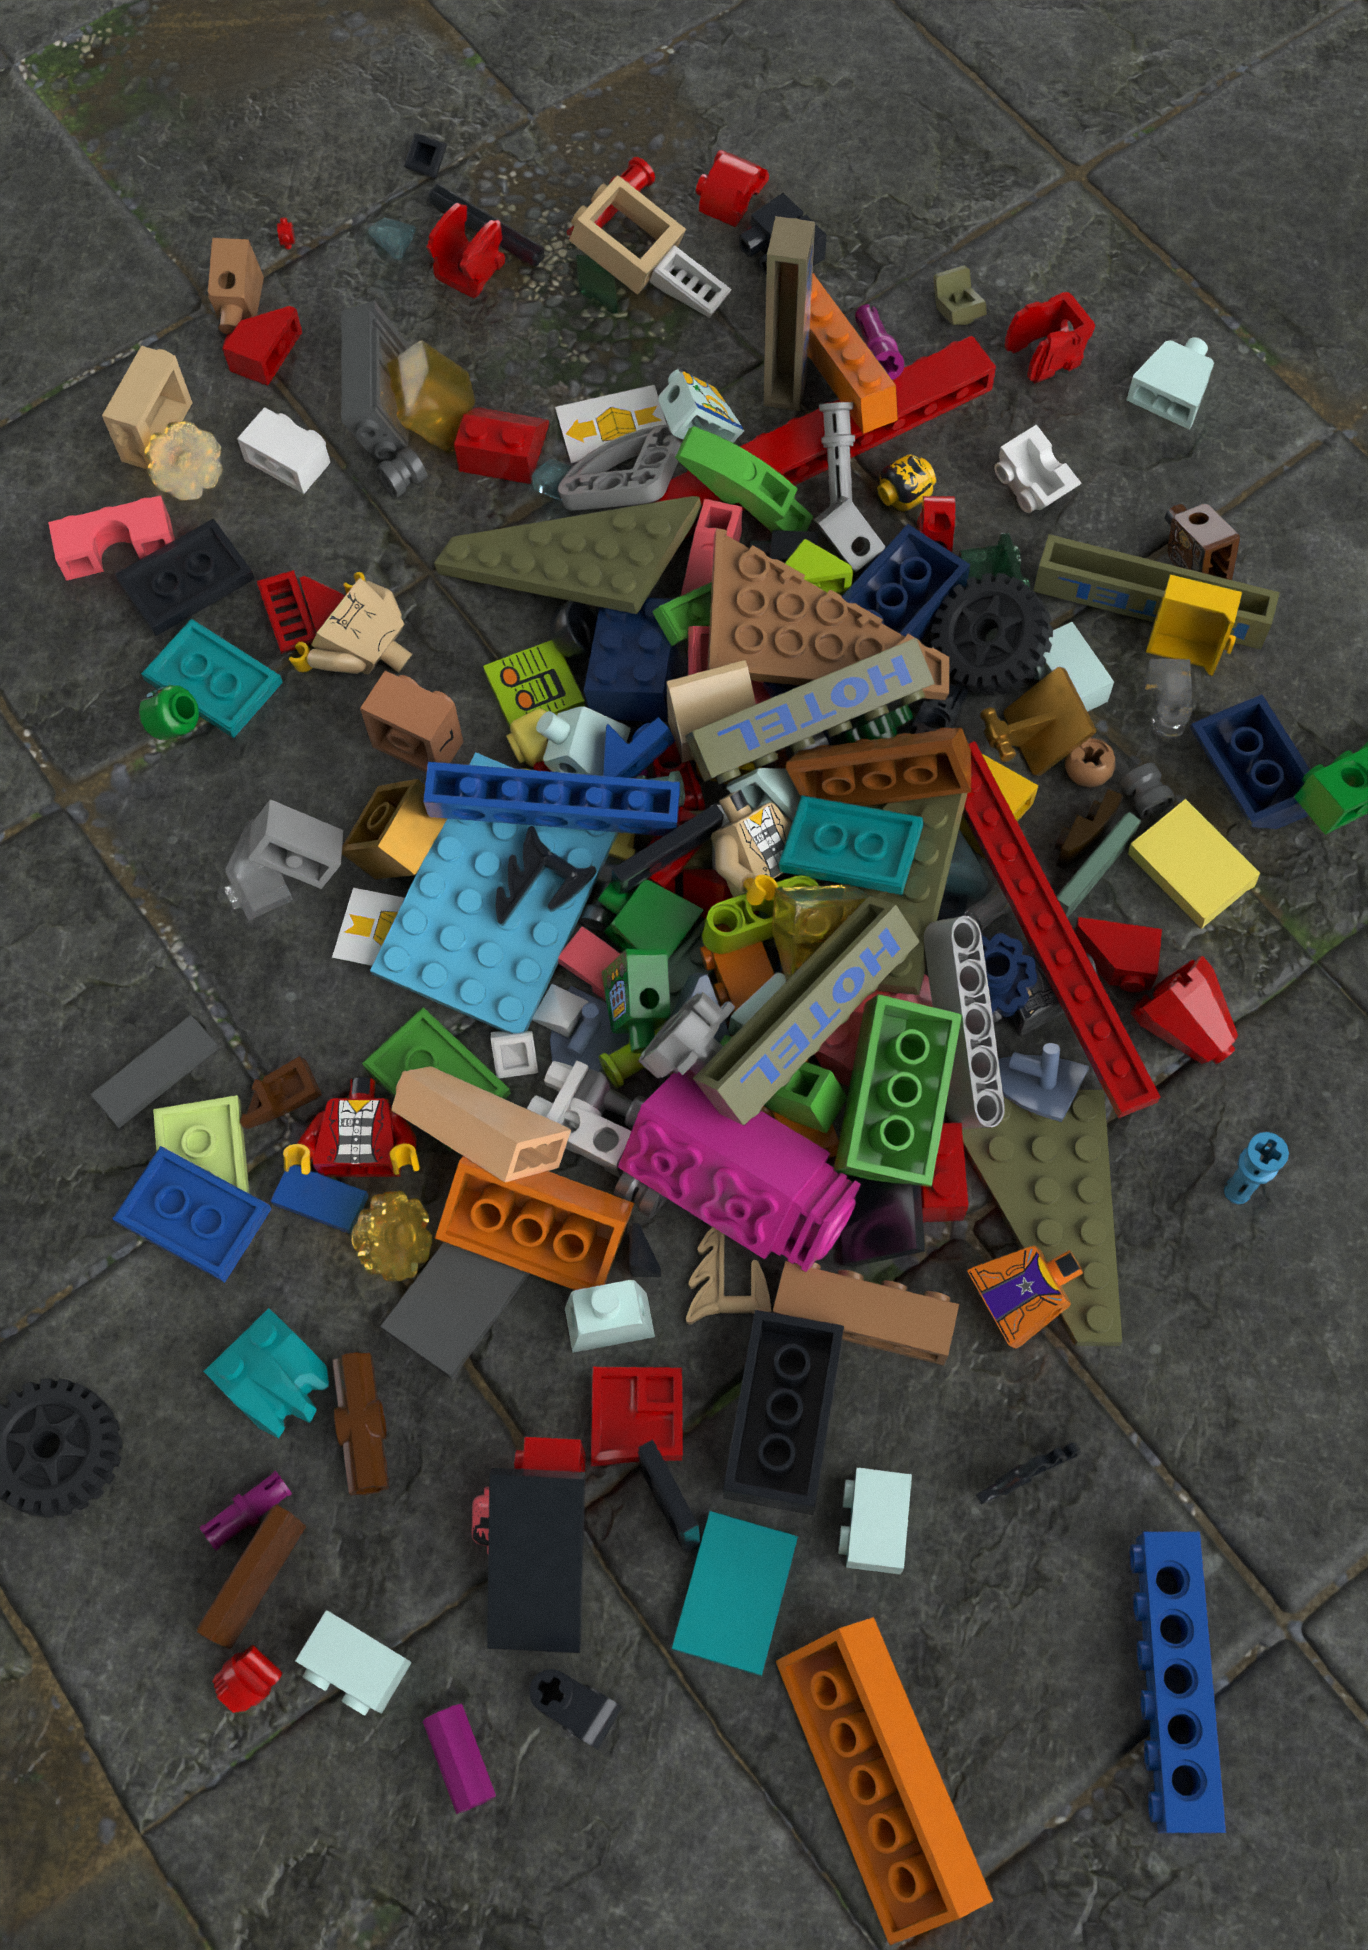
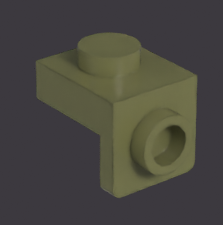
(956, 298)

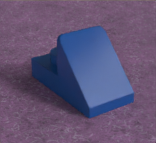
(631, 759)

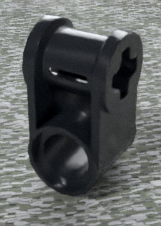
(581, 1710)

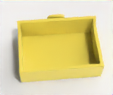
(1193, 863)

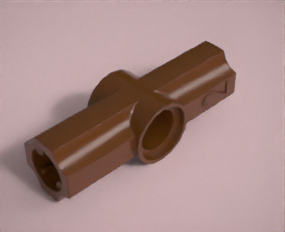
(360, 1424)

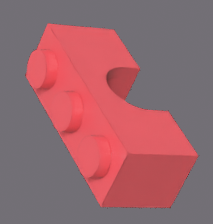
(84, 538)

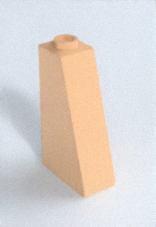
(480, 1125)

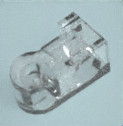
(1173, 695)

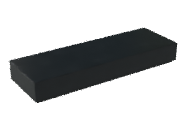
(666, 850)

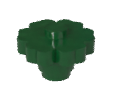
(877, 728)

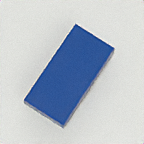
(320, 1199)

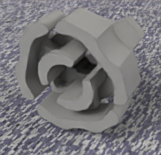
(687, 1038)

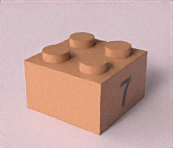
(411, 722)

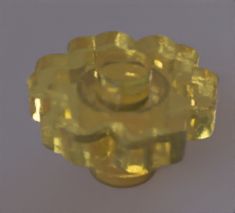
(183, 460)
(392, 1236)

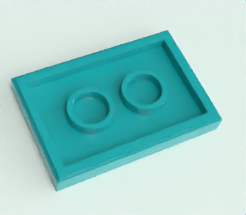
(218, 675)
(851, 844)
(735, 1593)

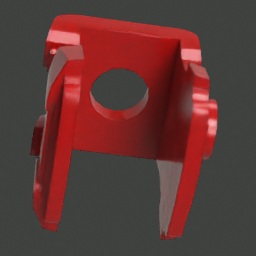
(453, 251)
(1050, 319)

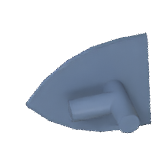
(589, 1038)
(1042, 1082)

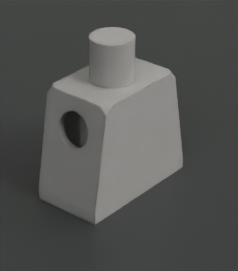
(842, 525)

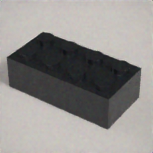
(783, 1412)

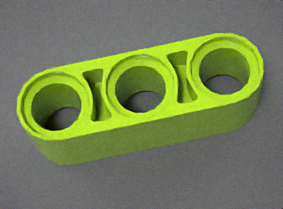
(745, 925)

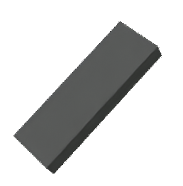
(154, 1071)

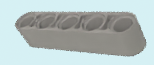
(961, 986)

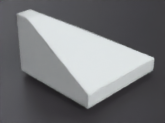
(560, 1010)
(513, 1053)

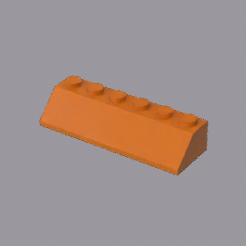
(883, 1782)

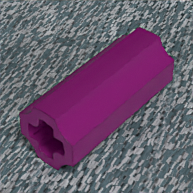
(459, 1758)

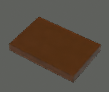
(251, 1577)

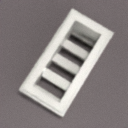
(687, 267)

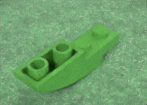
(743, 478)

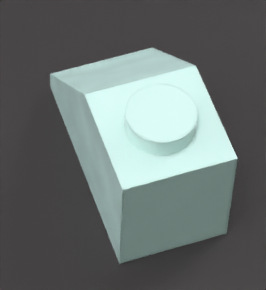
(767, 786)

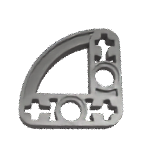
(591, 487)

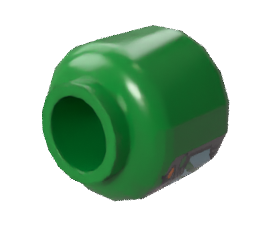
(169, 712)

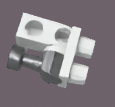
(579, 1106)

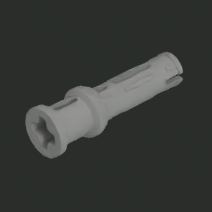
(838, 443)

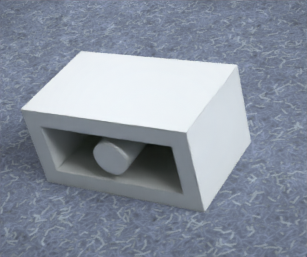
(284, 450)

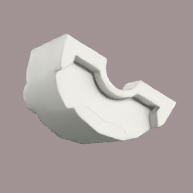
(1034, 471)

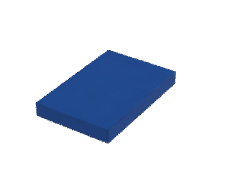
(192, 1214)

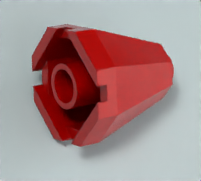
(1190, 1013)

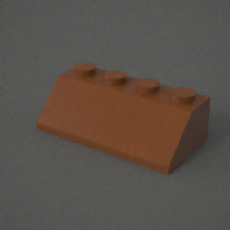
(885, 768)

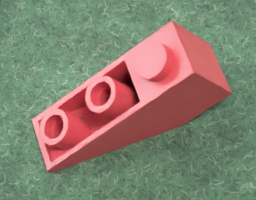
(700, 562)

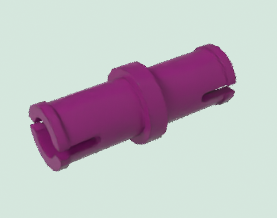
(245, 1510)

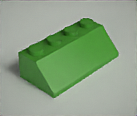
(898, 1092)

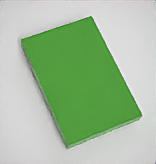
(425, 1044)

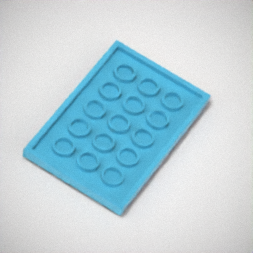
(448, 928)

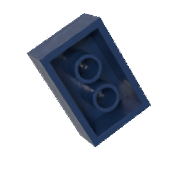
(630, 665)

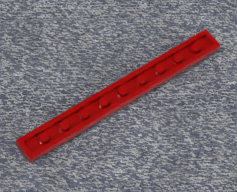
(1056, 944)

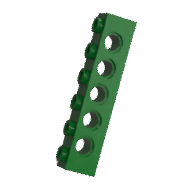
(1336, 792)

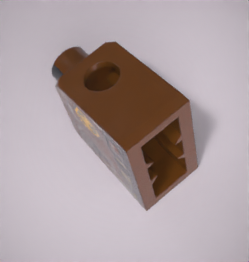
(1202, 540)

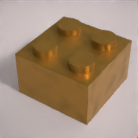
(393, 831)

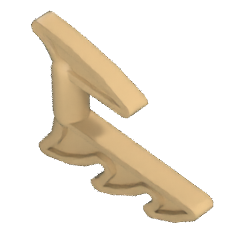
(711, 1296)

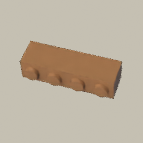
(871, 1313)

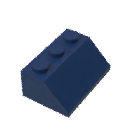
(1255, 762)

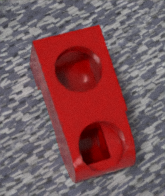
(938, 519)

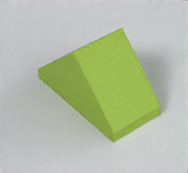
(821, 568)

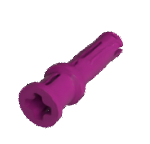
(880, 344)

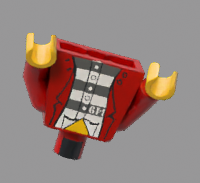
(355, 1138)

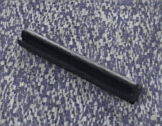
(477, 218)

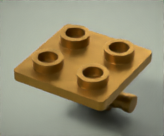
(1043, 722)

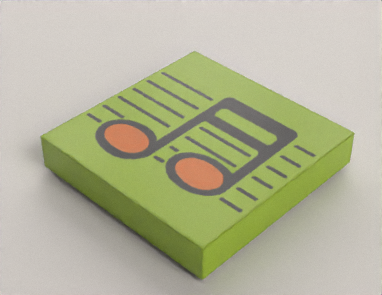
(533, 681)

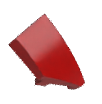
(320, 600)

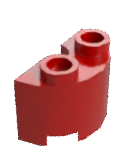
(729, 187)

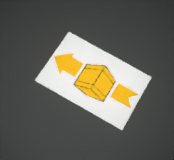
(605, 418)
(366, 925)

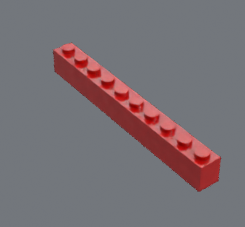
(922, 393)

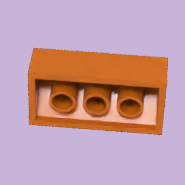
(541, 1226)

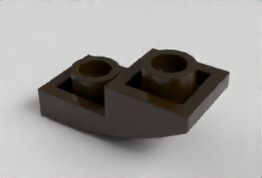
(1087, 831)

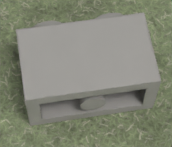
(295, 844)

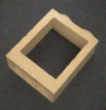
(610, 253)
(145, 403)

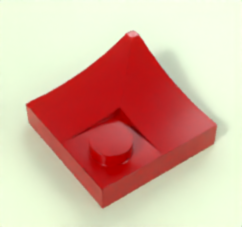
(633, 1409)

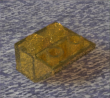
(430, 394)
(808, 918)

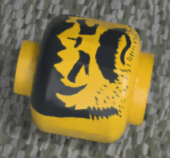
(906, 482)

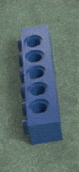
(551, 799)
(1203, 1807)

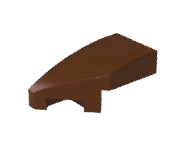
(281, 1093)

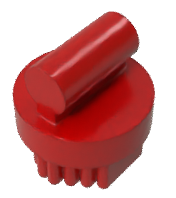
(245, 1680)

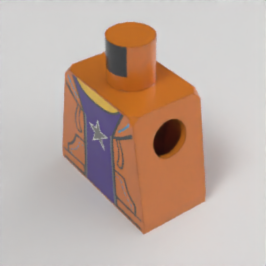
(1025, 1290)

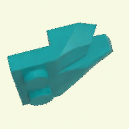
(270, 1374)

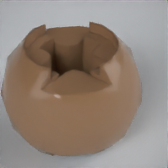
(1088, 774)

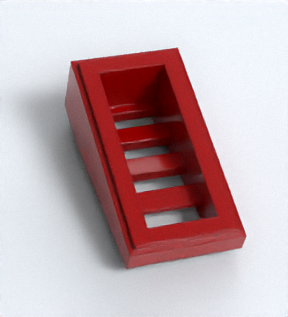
(281, 584)

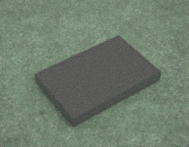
(452, 1306)

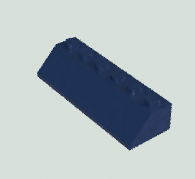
(903, 588)

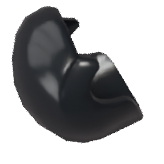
(573, 629)

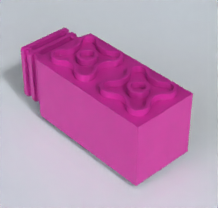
(745, 1180)

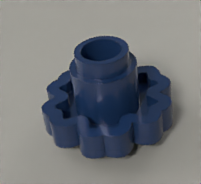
(1008, 974)

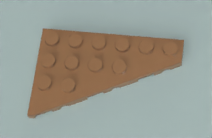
(790, 626)

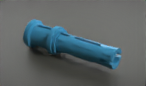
(1252, 1170)

